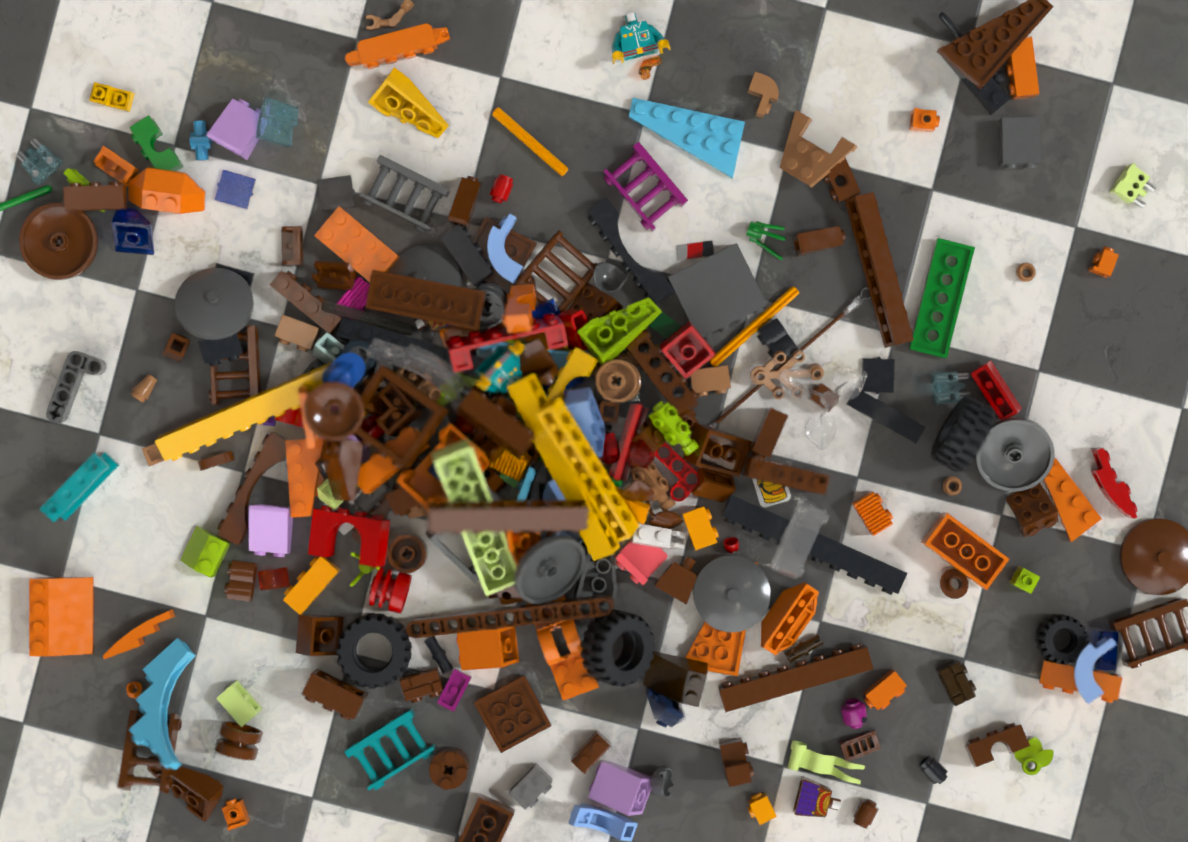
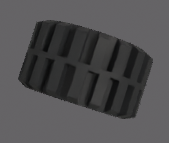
(1046, 635)

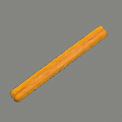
(530, 141)

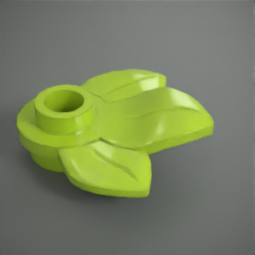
(1035, 754)

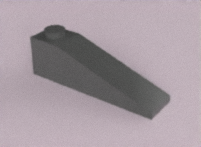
(597, 578)

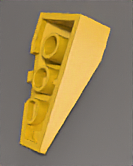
(404, 100)

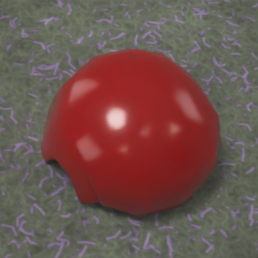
(371, 426)

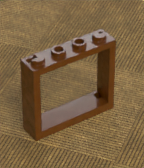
(437, 417)
(785, 475)

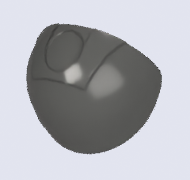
(609, 277)

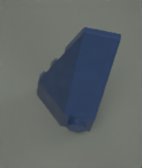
(664, 709)

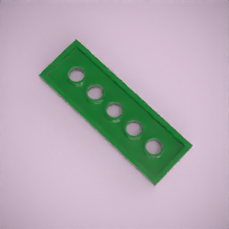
(953, 292)

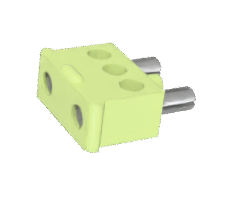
(1125, 184)

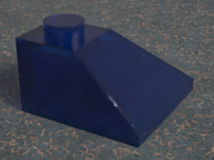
(132, 232)

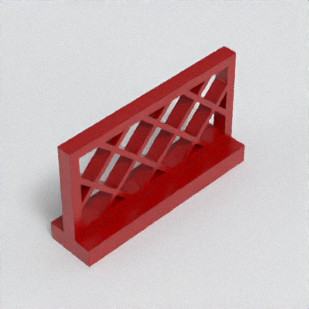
(636, 416)

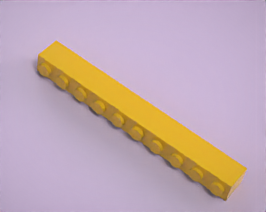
(529, 399)
(237, 416)

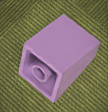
(236, 128)
(270, 529)
(620, 788)

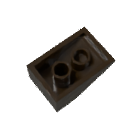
(677, 678)

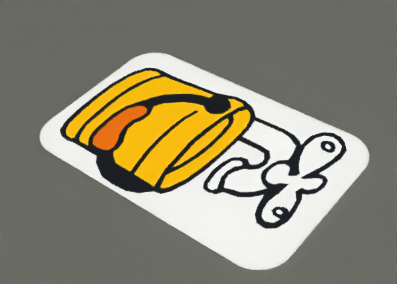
(771, 493)

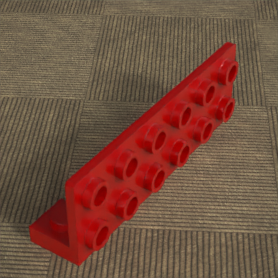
(460, 346)

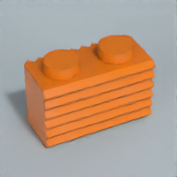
(873, 513)

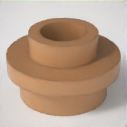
(1031, 272)
(958, 485)

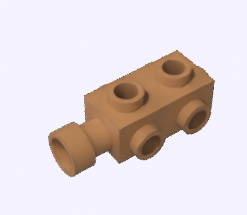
(420, 383)
(657, 483)

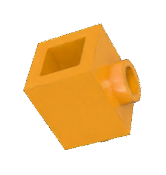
(761, 808)

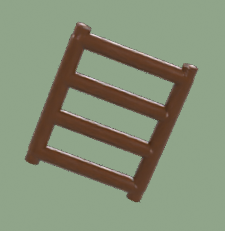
(546, 252)

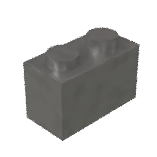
(531, 786)

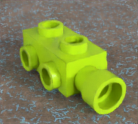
(671, 427)

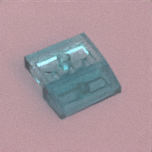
(277, 122)

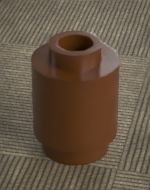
(865, 813)

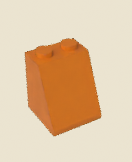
(488, 648)

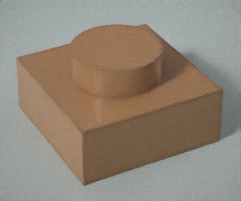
(152, 455)

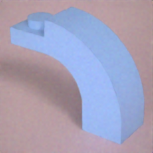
(501, 262)
(1084, 669)
(604, 821)

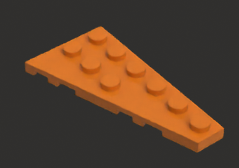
(718, 649)

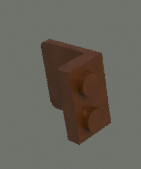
(595, 303)
(538, 360)
(1033, 510)

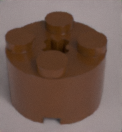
(403, 563)
(446, 778)

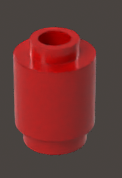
(501, 189)

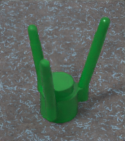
(756, 231)

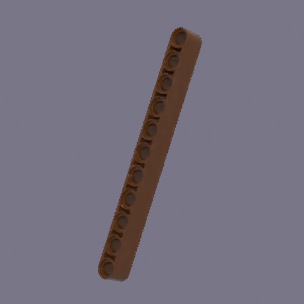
(501, 621)

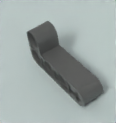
(71, 388)

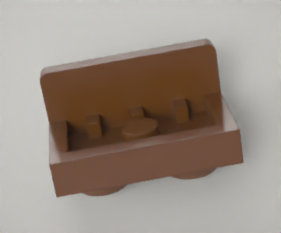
(650, 434)

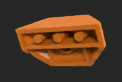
(166, 191)
(788, 617)

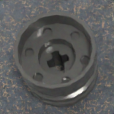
(492, 314)

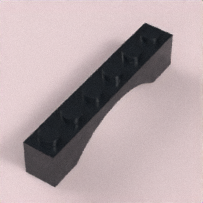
(606, 219)

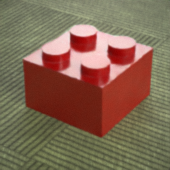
(687, 349)

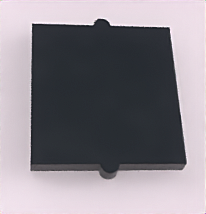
(336, 193)
(879, 375)

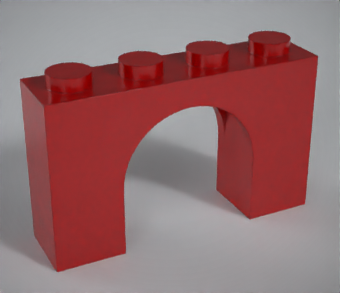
(372, 530)

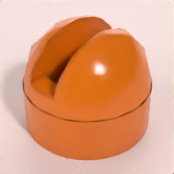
(130, 689)

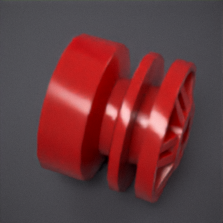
(390, 590)

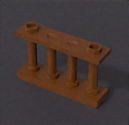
(252, 374)
(1140, 619)
(130, 758)

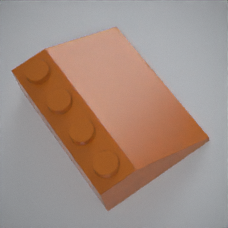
(61, 616)

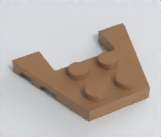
(806, 159)

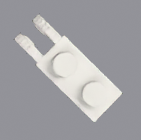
(657, 537)

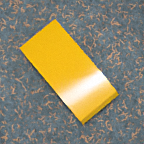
(112, 97)

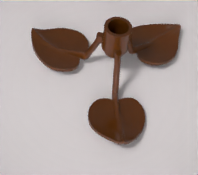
(640, 491)

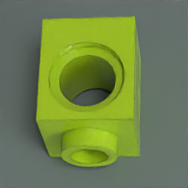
(1024, 579)

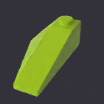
(614, 332)

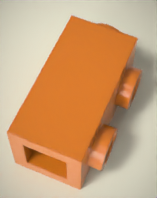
(884, 690)

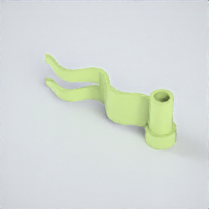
(820, 763)

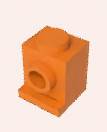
(917, 122)
(1104, 262)
(242, 815)

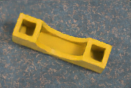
(578, 365)

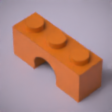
(518, 308)

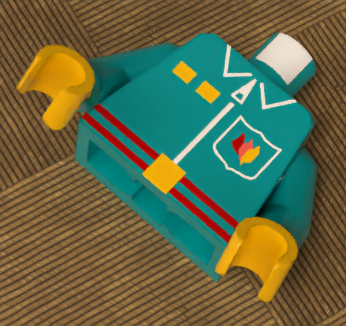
(637, 40)
(500, 368)

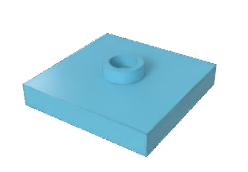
(525, 484)

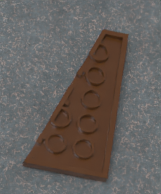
(991, 44)

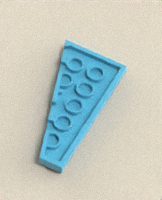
(700, 134)

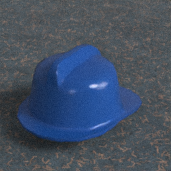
(345, 369)

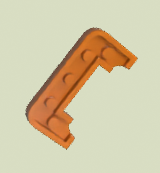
(422, 484)

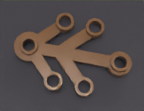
(768, 374)

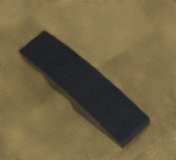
(887, 416)

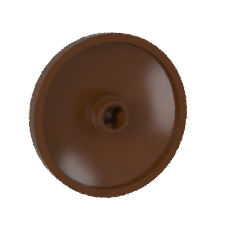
(58, 241)
(1156, 556)

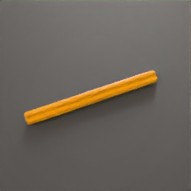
(754, 326)

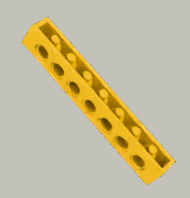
(587, 469)

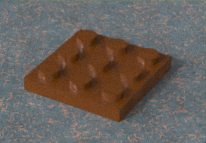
(516, 247)
(512, 713)

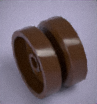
(238, 741)

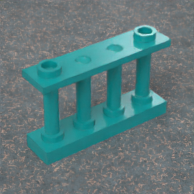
(79, 487)
(389, 730)

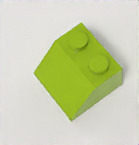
(205, 552)

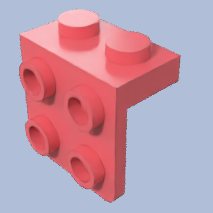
(640, 561)

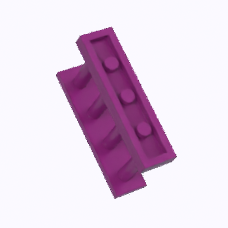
(651, 169)

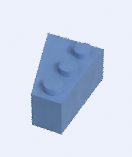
(587, 416)

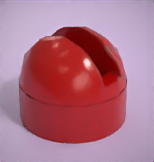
(731, 544)

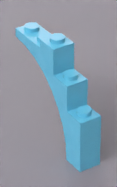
(154, 701)

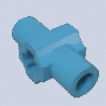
(200, 141)

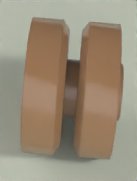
(607, 381)

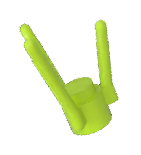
(363, 568)

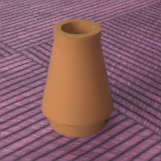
(144, 388)

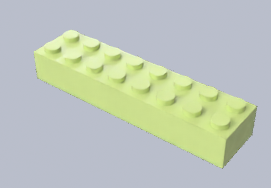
(465, 482)

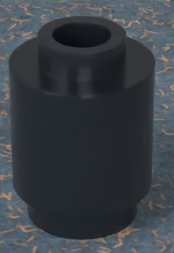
(933, 770)

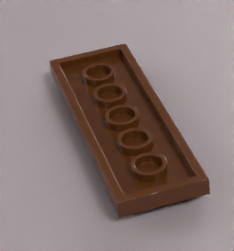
(425, 299)

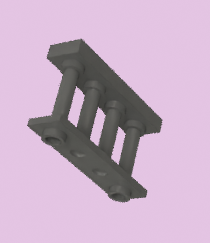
(403, 175)

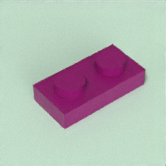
(454, 689)

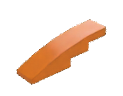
(134, 637)

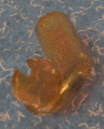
(646, 66)

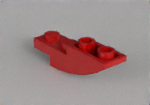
(1115, 491)

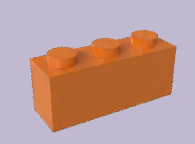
(1022, 71)

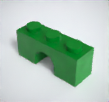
(145, 133)

